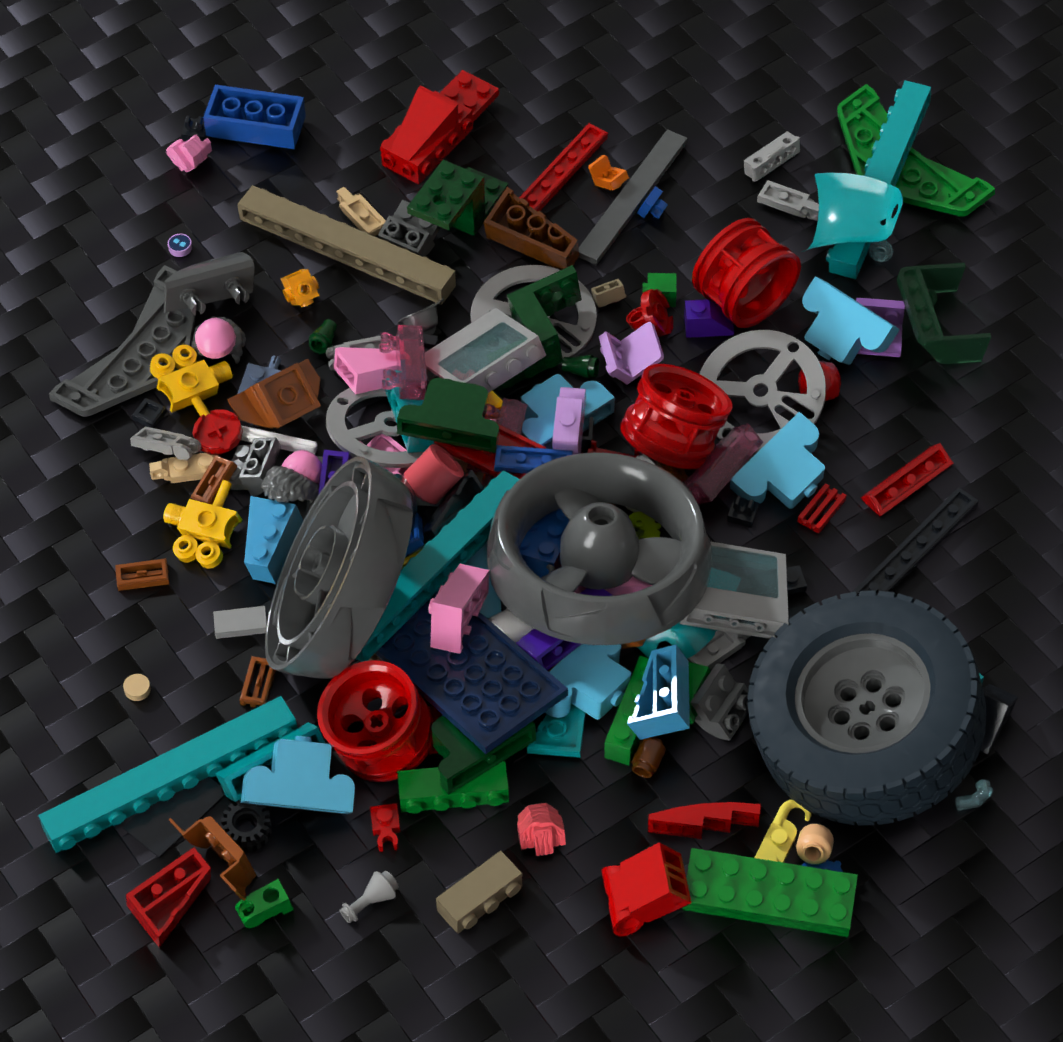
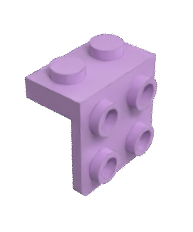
(632, 354)

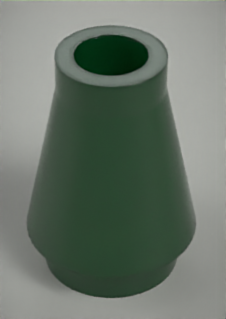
(322, 337)
(584, 366)

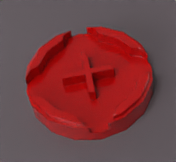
(218, 431)

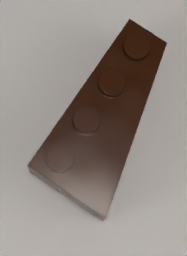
(529, 232)

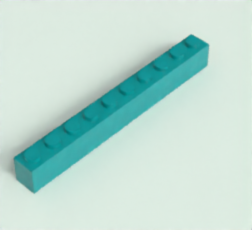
(886, 164)
(437, 559)
(165, 775)

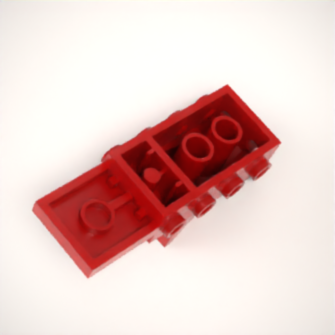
(436, 125)

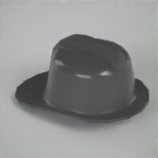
(426, 318)

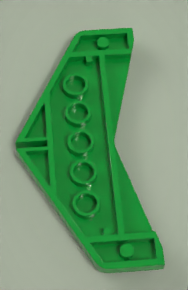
(921, 179)

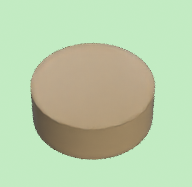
(136, 687)

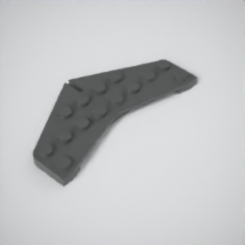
(127, 369)

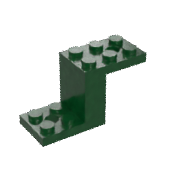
(457, 198)
(531, 309)

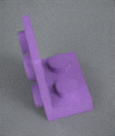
(893, 313)

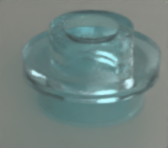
(881, 251)

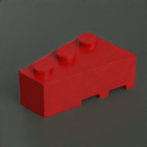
(168, 894)

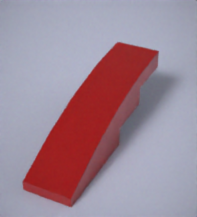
(693, 819)

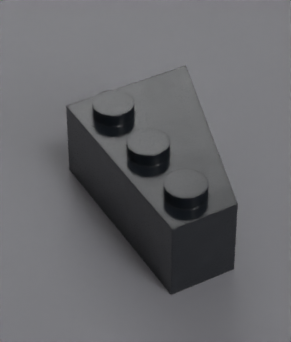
(453, 502)

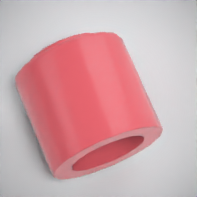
(433, 474)

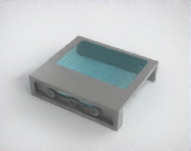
(485, 352)
(743, 592)

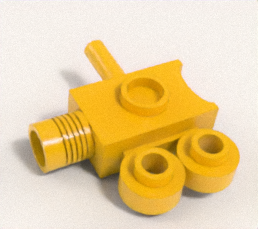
(191, 382)
(203, 523)

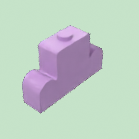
(569, 419)

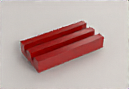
(832, 494)

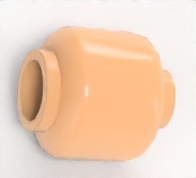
(814, 844)

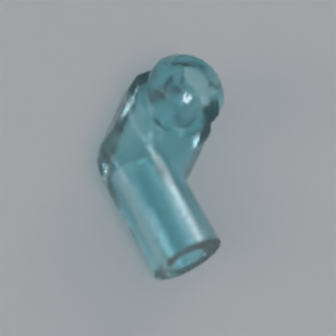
(975, 800)

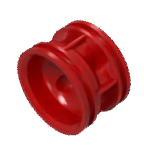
(746, 272)
(676, 416)
(399, 741)

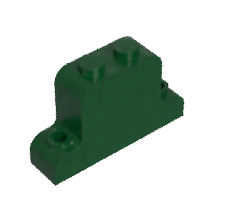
(451, 415)
(466, 761)

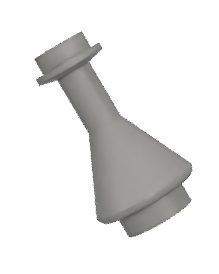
(380, 888)

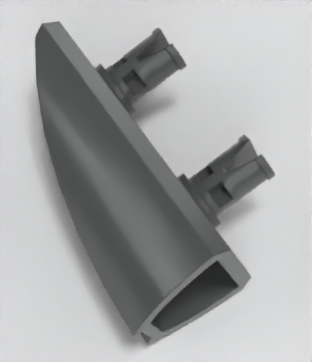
(210, 282)

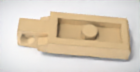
(360, 212)
(181, 470)

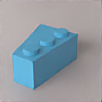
(270, 537)
(664, 696)

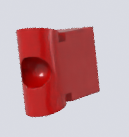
(645, 888)

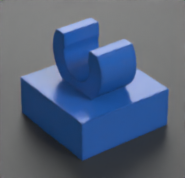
(653, 204)

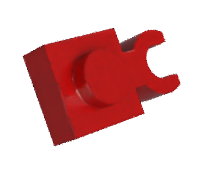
(385, 824)

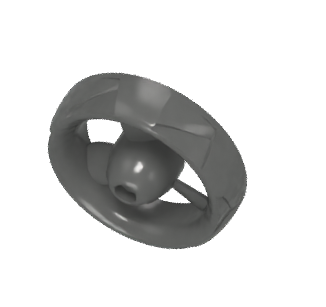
(601, 549)
(339, 571)

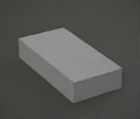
(240, 622)

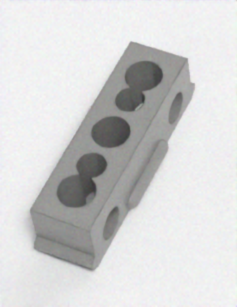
(772, 156)

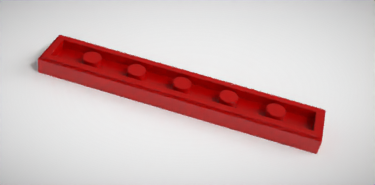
(564, 166)

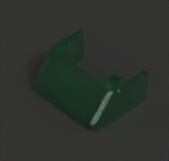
(918, 290)

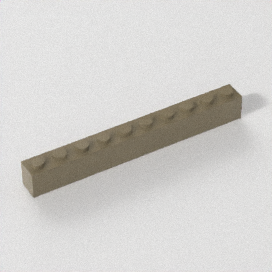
(347, 244)

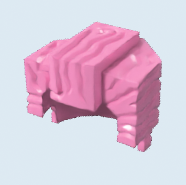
(190, 153)

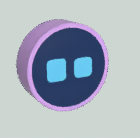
(179, 245)

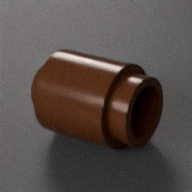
(648, 757)

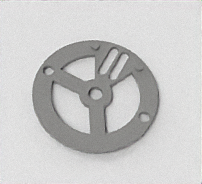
(485, 302)
(778, 341)
(349, 439)

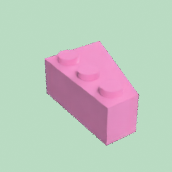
(455, 605)

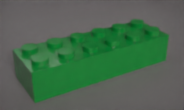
(770, 892)

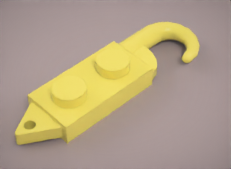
(780, 834)

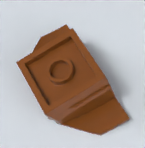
(279, 397)
(207, 833)

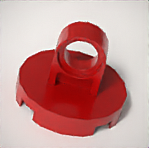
(652, 310)

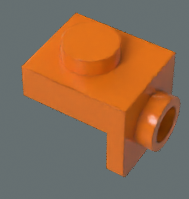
(605, 175)

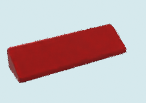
(907, 479)

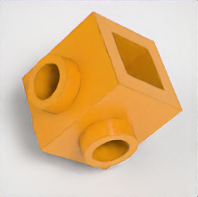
(300, 288)

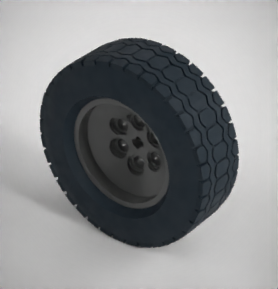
(847, 653)

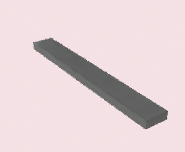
(631, 197)

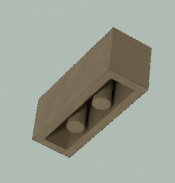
(479, 892)

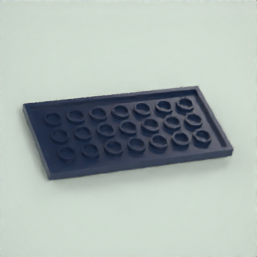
(482, 691)

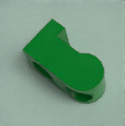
(263, 904)

